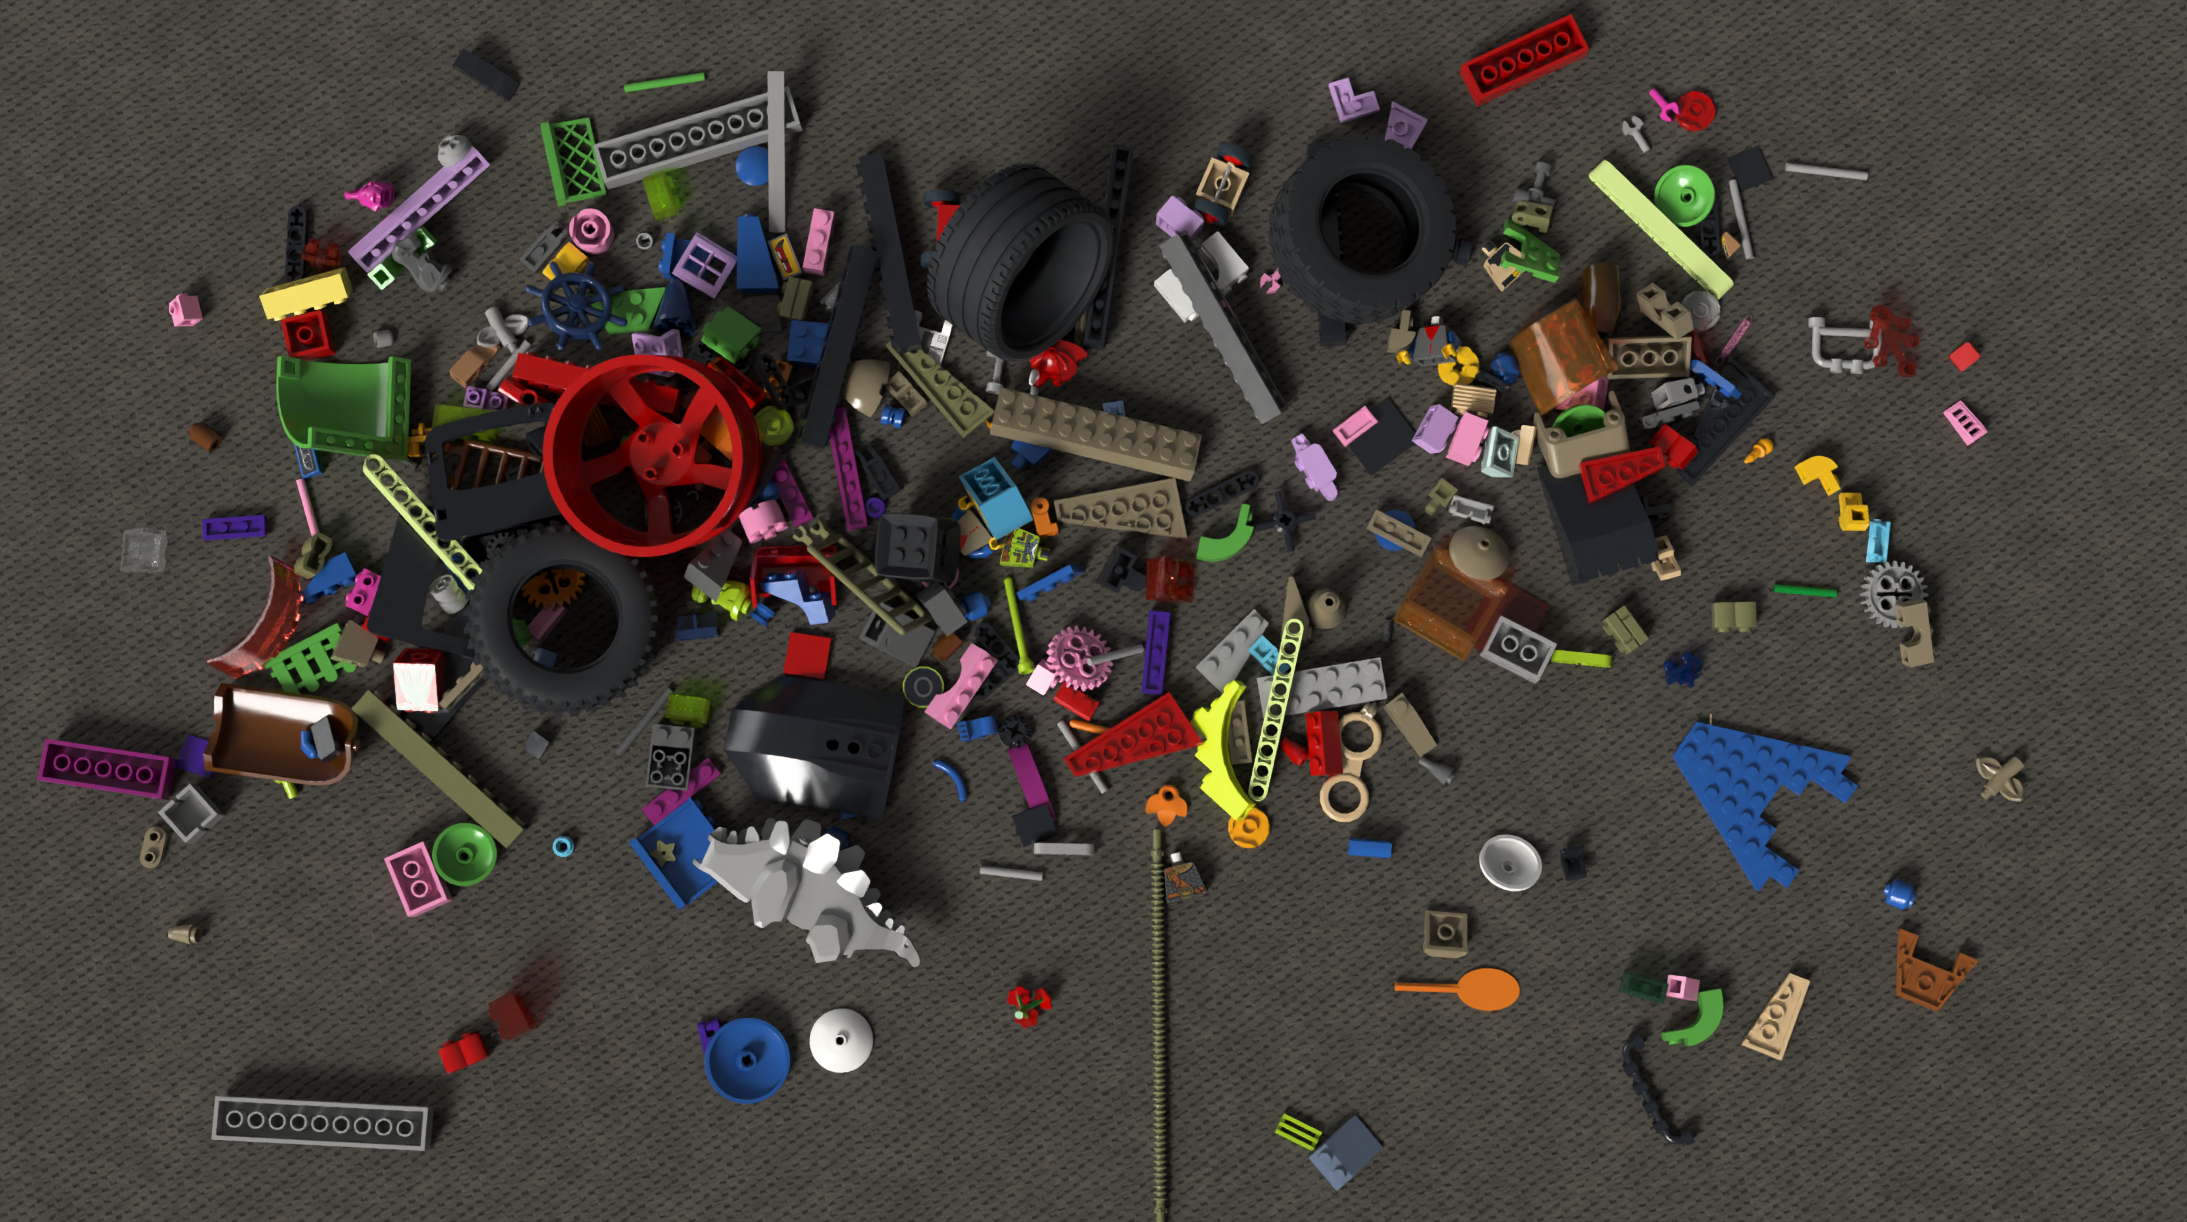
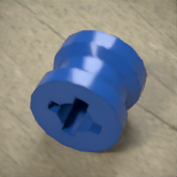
(762, 614)

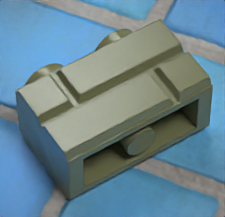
(796, 299)
(1625, 630)

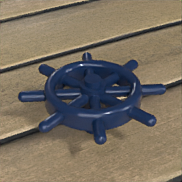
(576, 306)

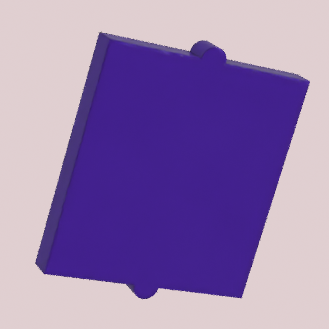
(192, 756)

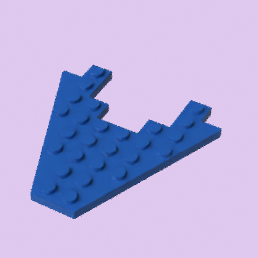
(1738, 777)

